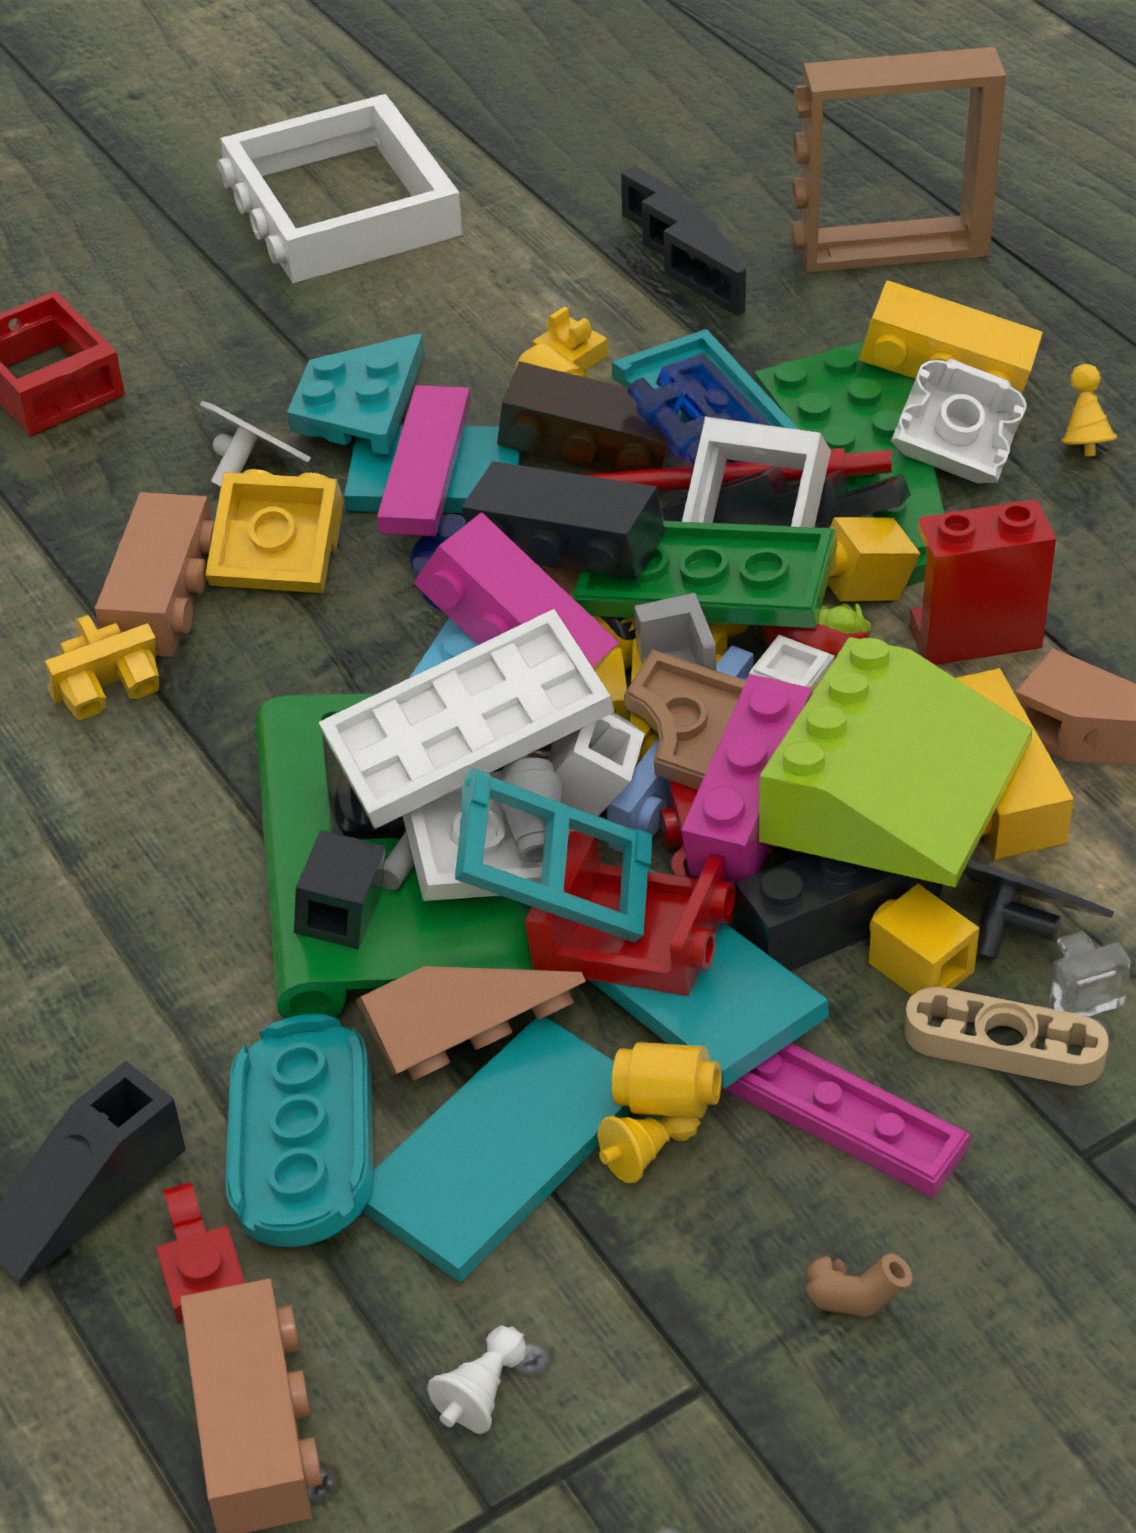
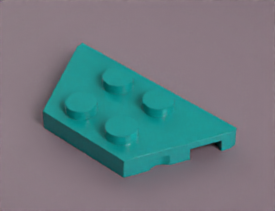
(358, 392)

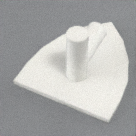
(238, 448)

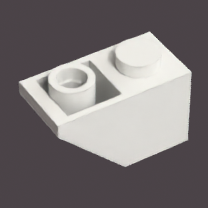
(596, 762)

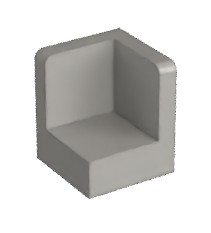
(675, 628)

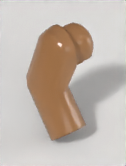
(856, 1295)

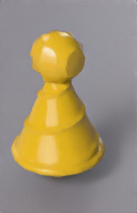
(1088, 421)
(632, 1144)

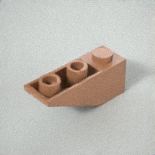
(1081, 710)
(444, 1006)

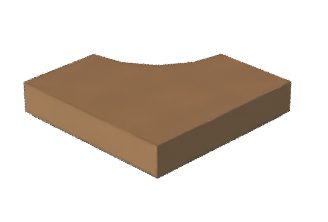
(686, 710)

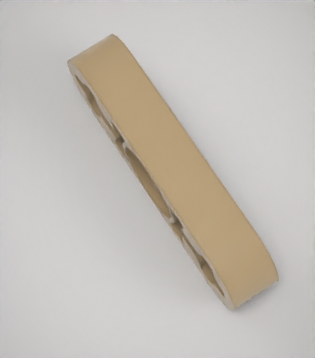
(1023, 1059)

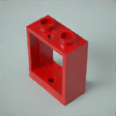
(63, 388)

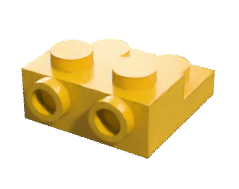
(274, 531)

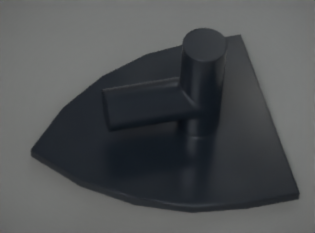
(1004, 913)

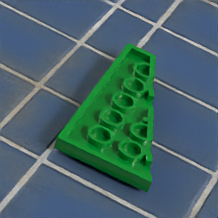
(857, 410)

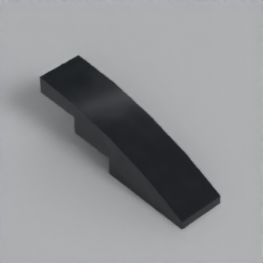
(690, 243)
(768, 500)

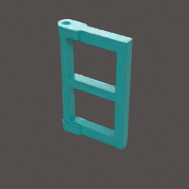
(549, 895)

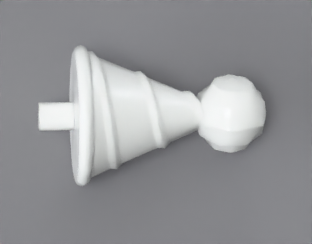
(470, 1390)

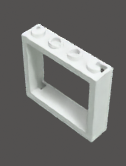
(354, 238)

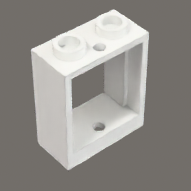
(762, 445)

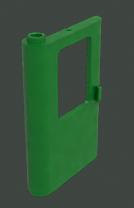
(404, 929)

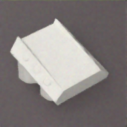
(960, 420)

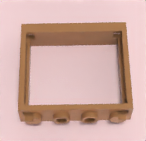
(910, 239)

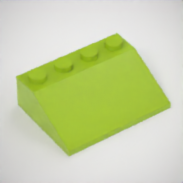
(890, 766)

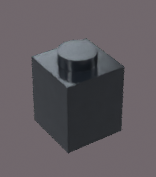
(339, 889)

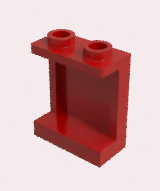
(984, 582)
(678, 924)

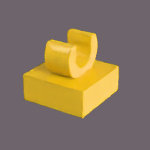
(574, 339)

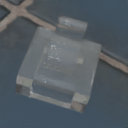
(1088, 977)

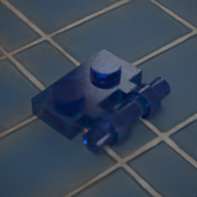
(699, 392)

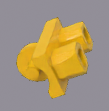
(100, 659)

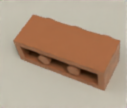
(159, 568)
(249, 1407)

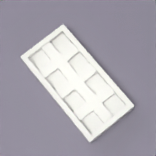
(466, 715)

